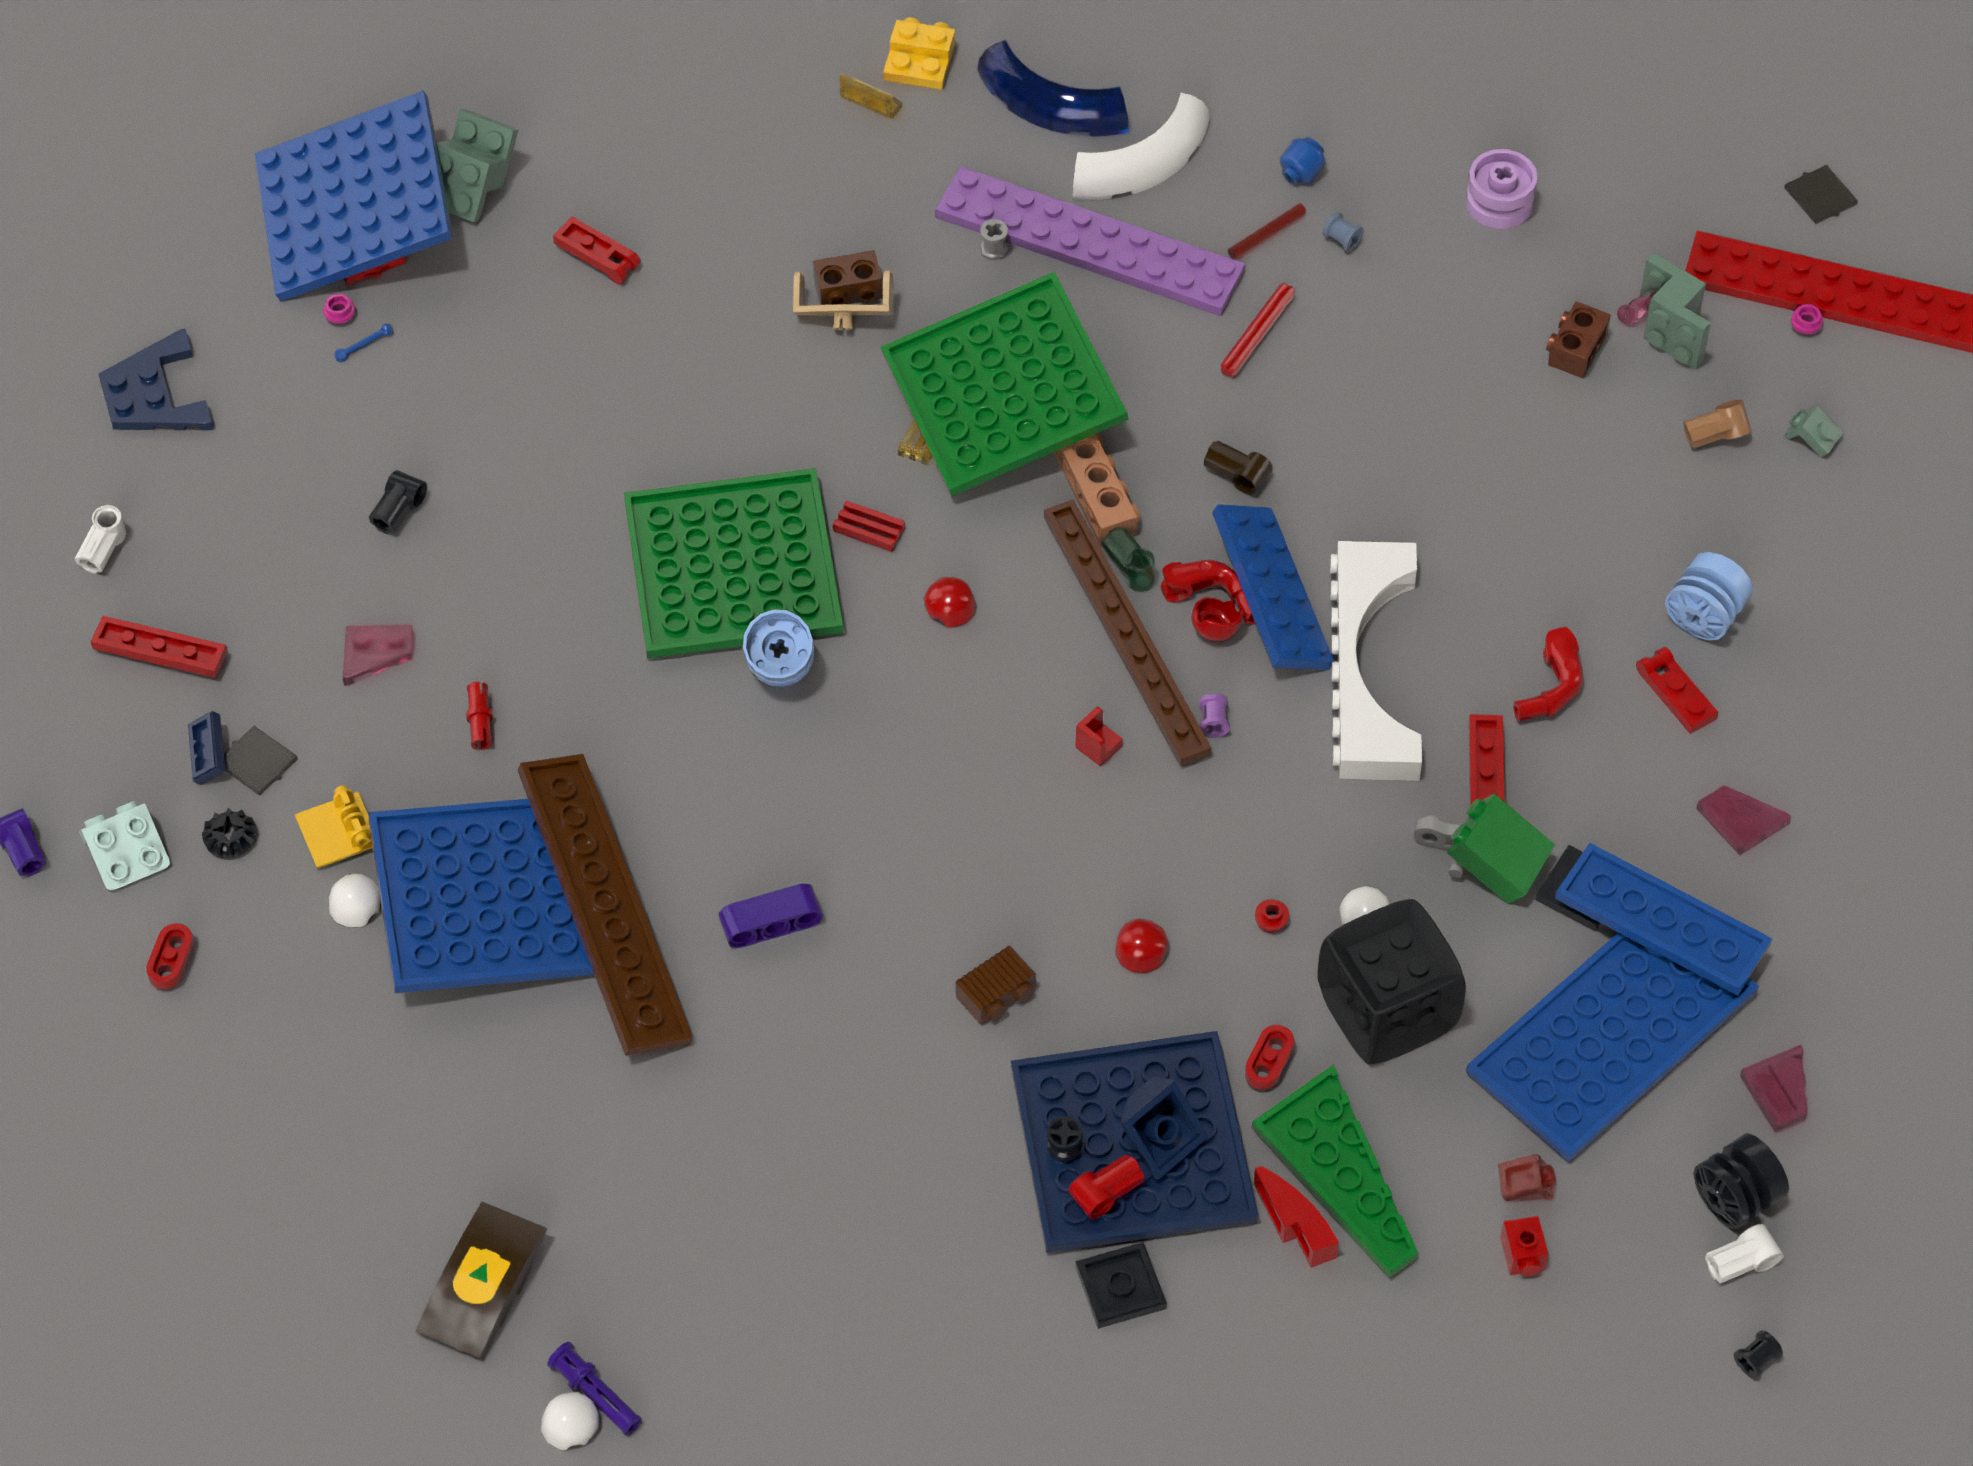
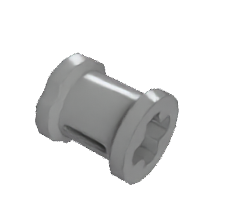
(994, 235)

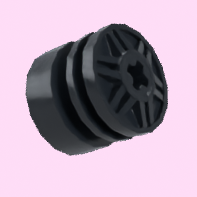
(1741, 1180)

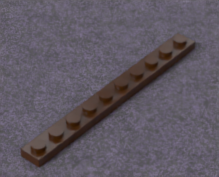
(1127, 633)

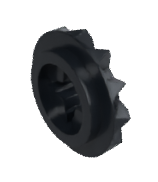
(241, 839)

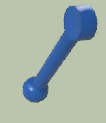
(341, 354)

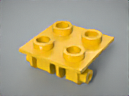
(336, 828)

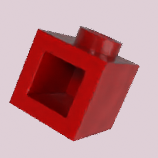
(1524, 1246)

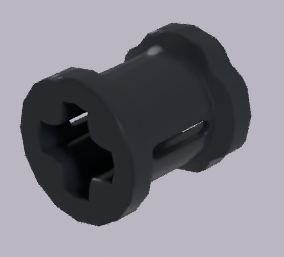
(1758, 1353)

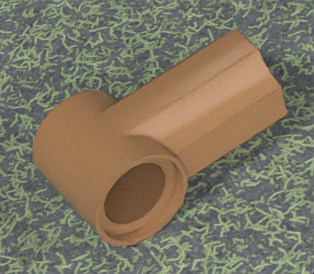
(1726, 422)

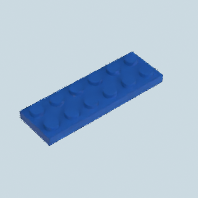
(1272, 587)
(1663, 918)

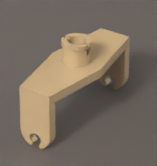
(843, 313)

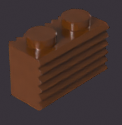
(996, 985)

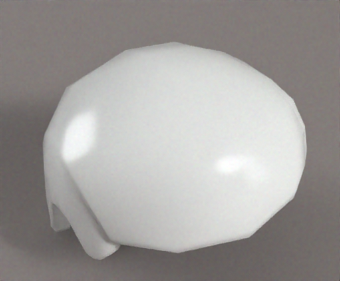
(354, 900)
(1361, 902)
(569, 1420)

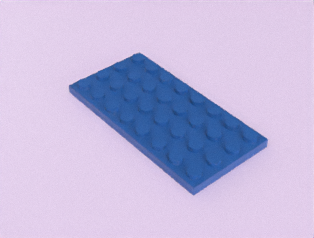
(1601, 1041)

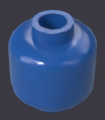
(1302, 160)

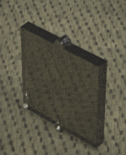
(1821, 194)
(257, 760)

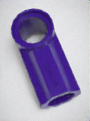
(19, 841)

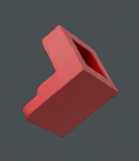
(1096, 739)

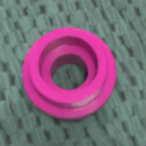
(334, 304)
(1807, 319)

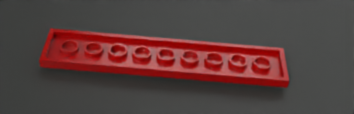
(1836, 289)

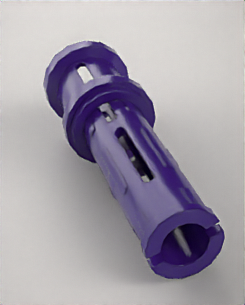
(584, 1375)

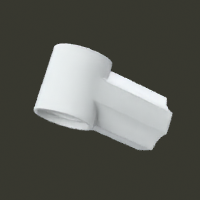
(101, 539)
(1751, 1251)

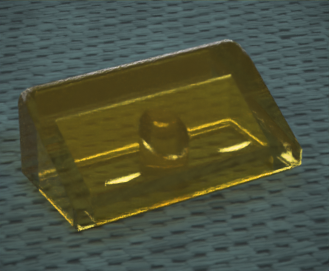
(868, 97)

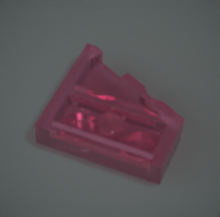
(375, 649)
(1741, 818)
(1779, 1087)

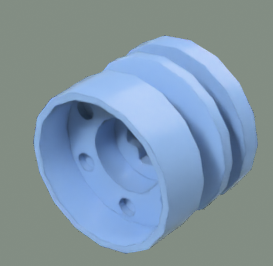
(1709, 596)
(769, 632)

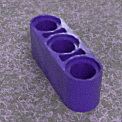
(770, 915)

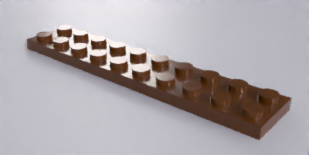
(604, 905)

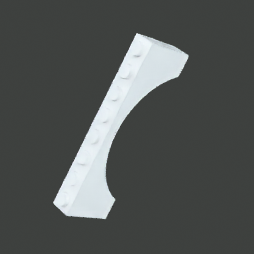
(1368, 738)

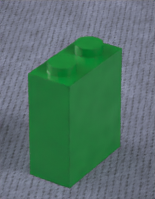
(1500, 848)

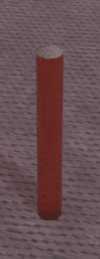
(1266, 231)

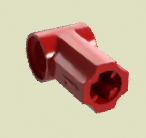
(1099, 1191)

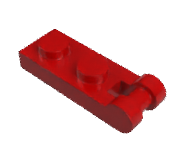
(596, 249)
(1677, 690)

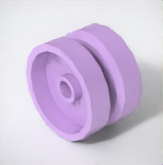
(1501, 188)

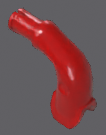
(1190, 577)
(1563, 654)

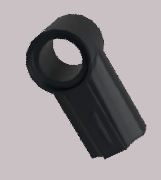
(401, 494)

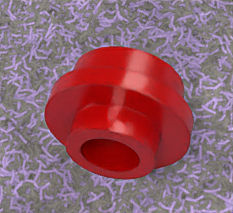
(1271, 923)

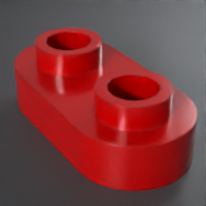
(170, 959)
(1267, 1059)

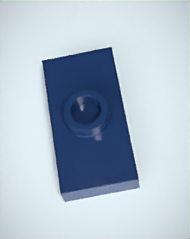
(206, 748)

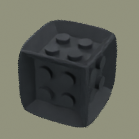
(1391, 981)

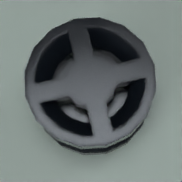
(1064, 1129)

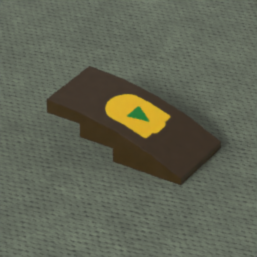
(481, 1280)

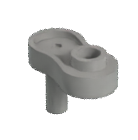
(1436, 833)

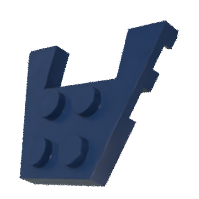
(139, 394)

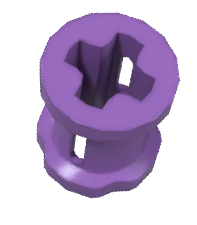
(1214, 715)

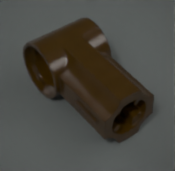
(1244, 470)

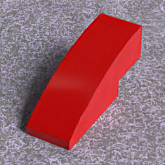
(1296, 1217)

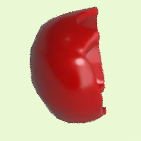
(950, 601)
(1216, 619)
(1141, 945)

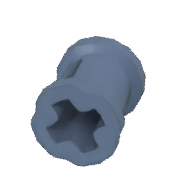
(1343, 231)

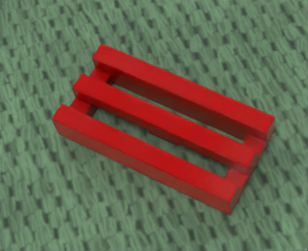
(872, 522)

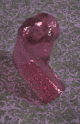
(1635, 309)

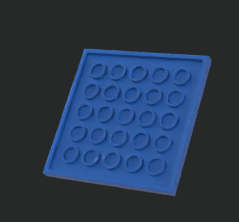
(352, 196)
(471, 898)

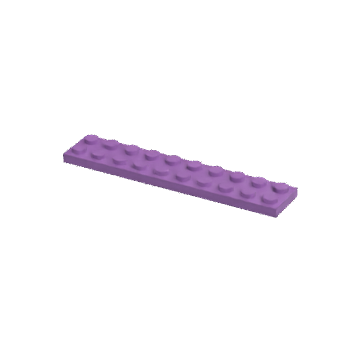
(1093, 241)

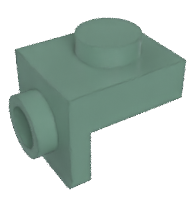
(1815, 429)

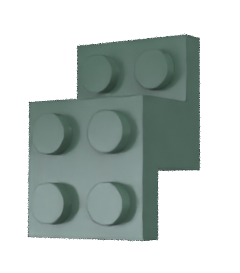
(475, 162)
(1675, 311)

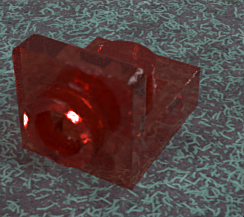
(1526, 1177)

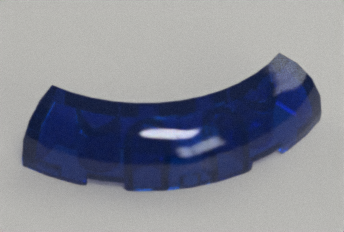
(1050, 103)

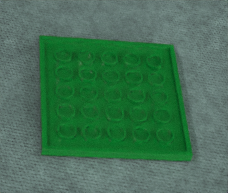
(1004, 383)
(725, 554)

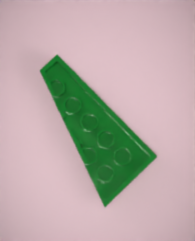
(1333, 1159)

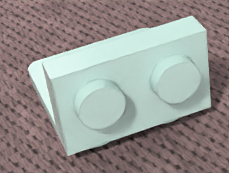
(125, 845)

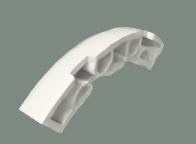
(1146, 162)

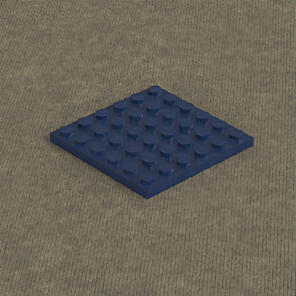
(1092, 1086)

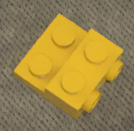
(919, 53)

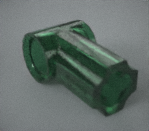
(1133, 561)

